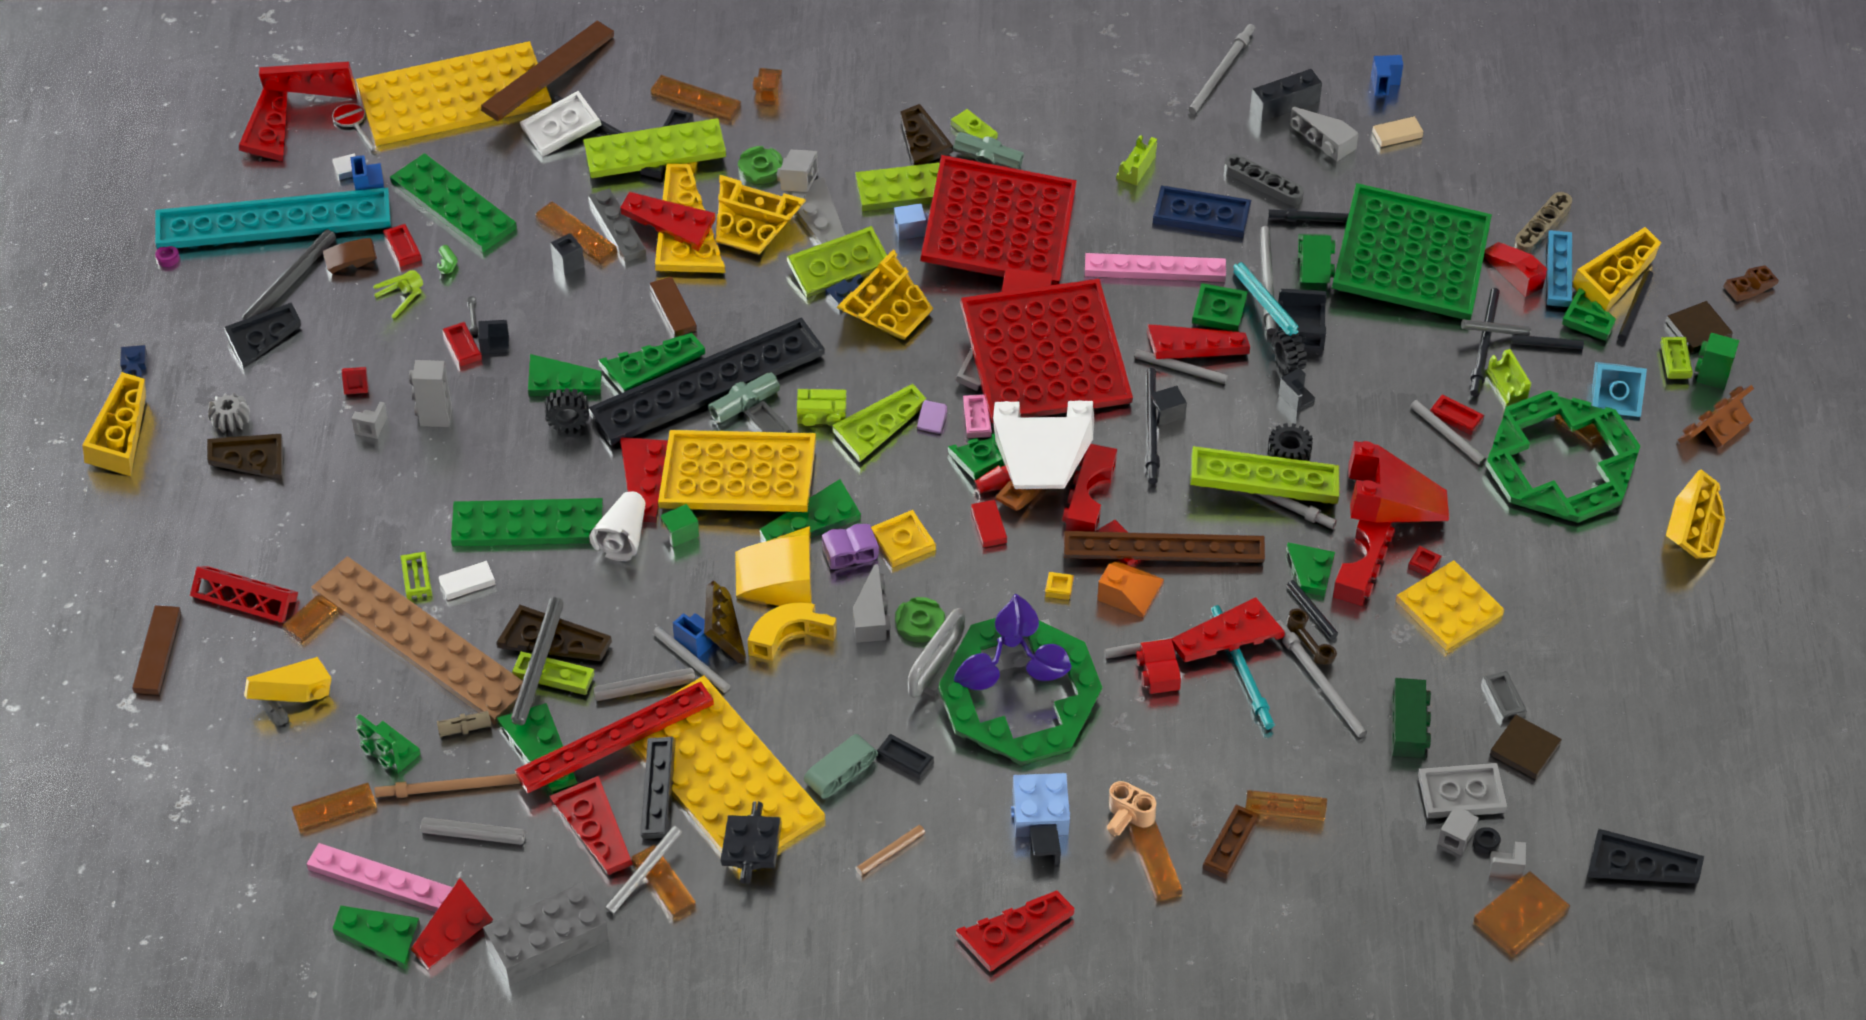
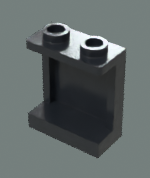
(1308, 312)

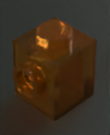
(768, 86)

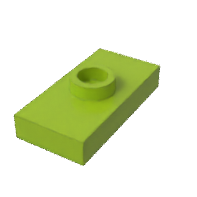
(971, 124)
(1676, 357)

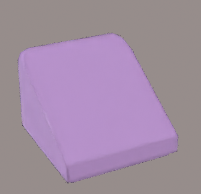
(932, 417)

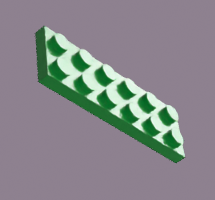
(453, 202)
(524, 521)

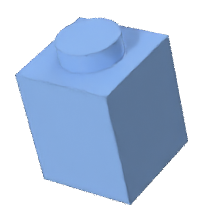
(910, 221)

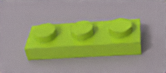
(558, 674)

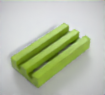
(418, 590)

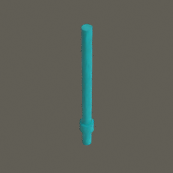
(1259, 703)

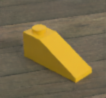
(290, 683)

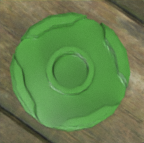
(759, 165)
(919, 619)

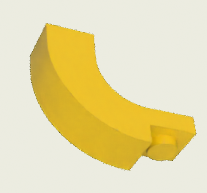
(786, 622)

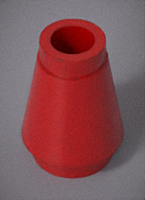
(993, 480)

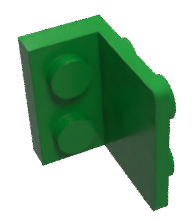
(386, 744)

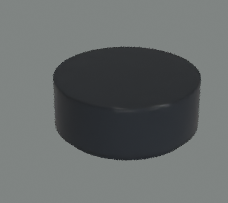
(1486, 840)

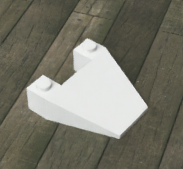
(1043, 449)

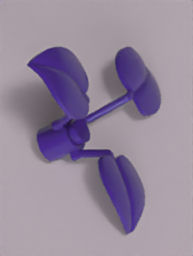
(1012, 623)

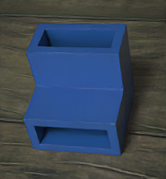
(1386, 72)
(365, 175)
(690, 634)

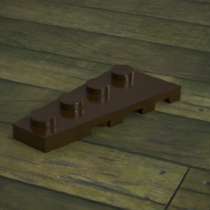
(568, 641)

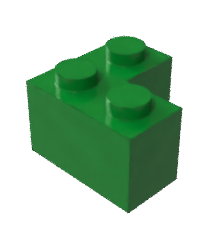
(1315, 258)
(1717, 360)

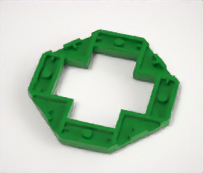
(1549, 497)
(995, 733)

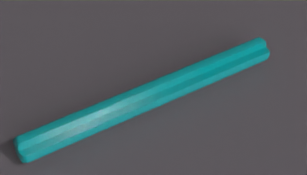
(1265, 299)

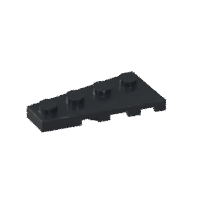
(1636, 859)

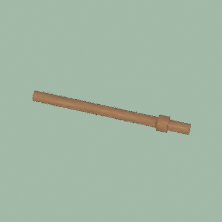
(403, 789)

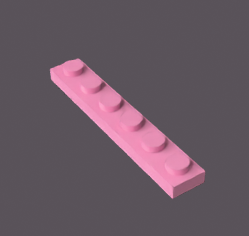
(1155, 267)
(378, 877)

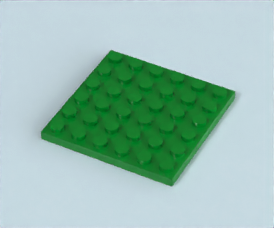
(1412, 251)

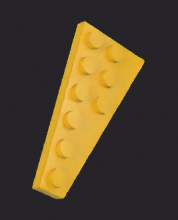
(673, 255)

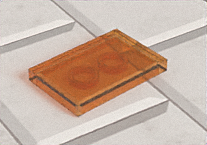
(1521, 913)

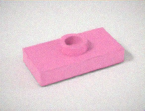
(976, 416)

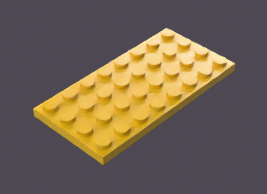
(444, 93)
(726, 769)

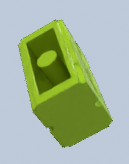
(821, 406)

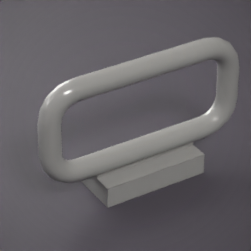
(935, 659)

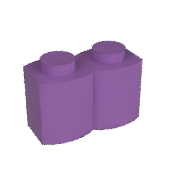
(850, 546)

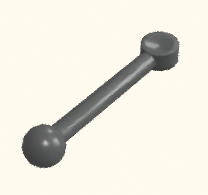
(471, 301)

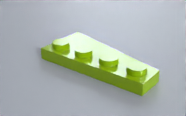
(877, 422)

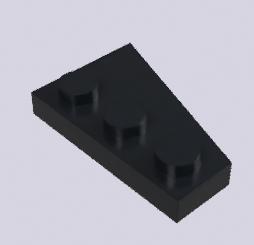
(261, 332)

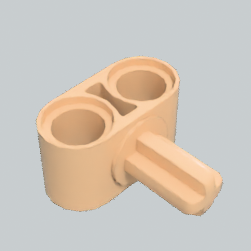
(1130, 807)

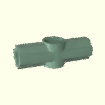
(988, 151)
(743, 397)

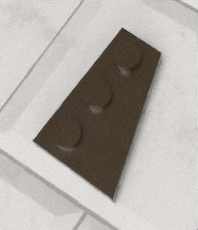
(923, 136)
(248, 454)
(721, 621)

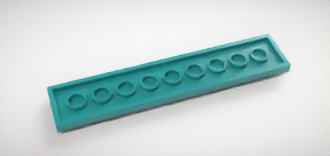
(272, 218)

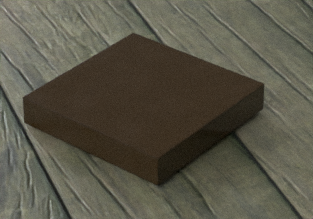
(1697, 324)
(1525, 746)

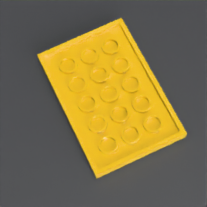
(738, 470)

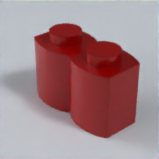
(1159, 666)

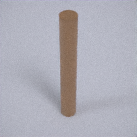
(890, 850)

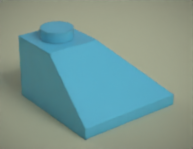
(1619, 388)

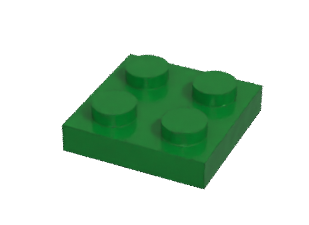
(1219, 307)

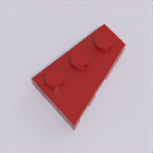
(451, 926)

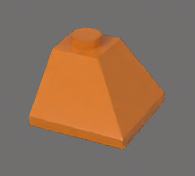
(1128, 588)

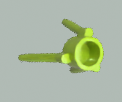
(408, 283)

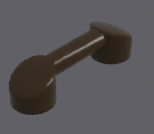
(1296, 622)

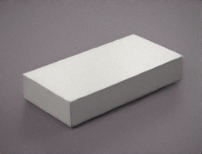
(466, 580)

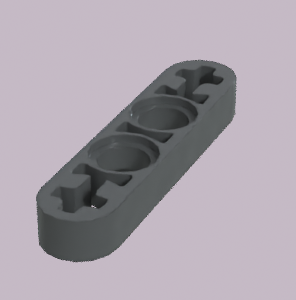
(1286, 192)

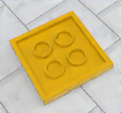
(1449, 605)

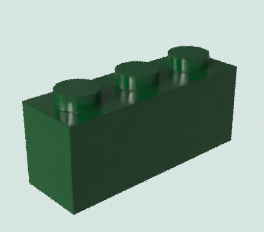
(1410, 718)

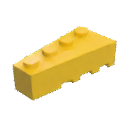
(1616, 269)
(116, 430)

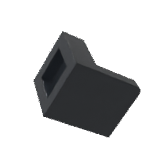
(567, 254)
(493, 337)
(1293, 390)
(1170, 405)
(1045, 841)

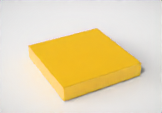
(903, 538)

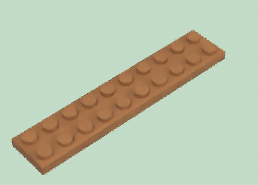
(420, 639)

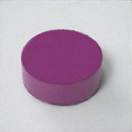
(167, 256)

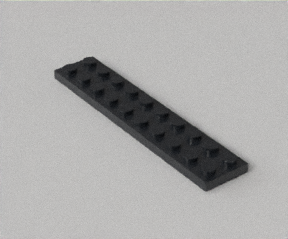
(705, 381)

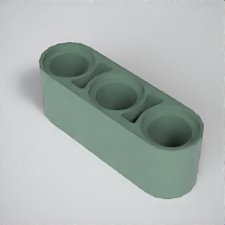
(840, 766)

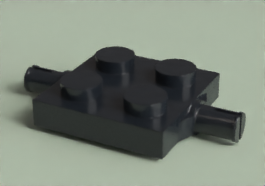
(751, 842)

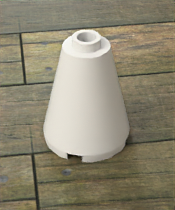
(620, 528)

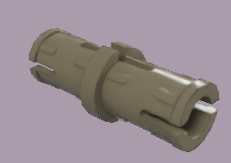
(464, 723)

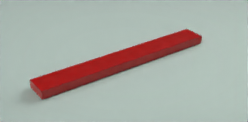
(614, 737)

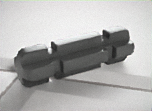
(276, 711)

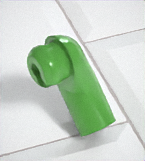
(449, 260)

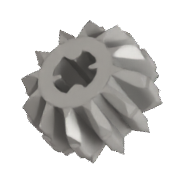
(228, 412)

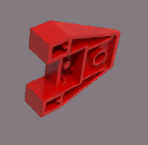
(1392, 488)

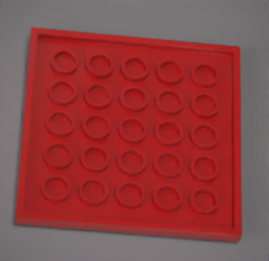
(998, 219)
(1046, 348)

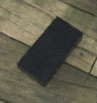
(905, 756)

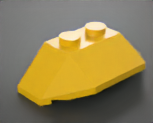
(1698, 517)

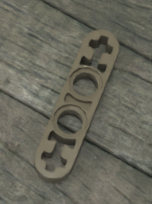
(1545, 224)

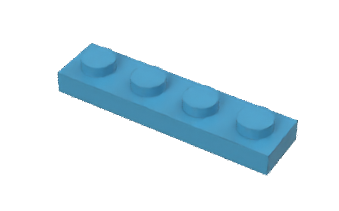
(1559, 268)

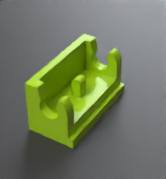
(1138, 161)
(1508, 378)

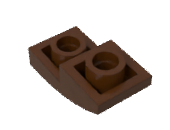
(353, 252)
(1751, 284)

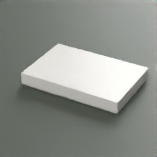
(560, 123)

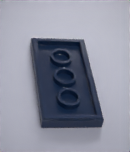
(1202, 211)

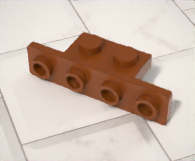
(1724, 421)

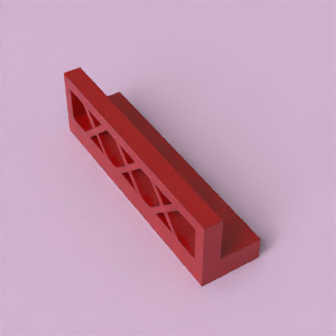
(246, 584)

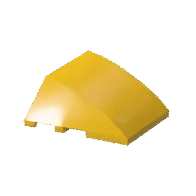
(750, 216)
(888, 299)
(776, 570)

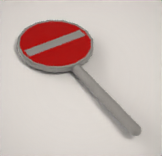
(351, 115)

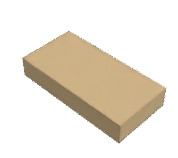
(1397, 131)

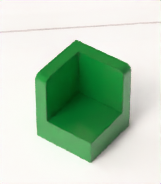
(681, 525)

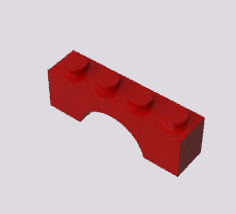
(1096, 469)
(1355, 578)

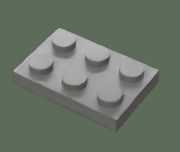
(1465, 787)

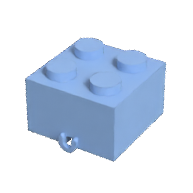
(1040, 801)

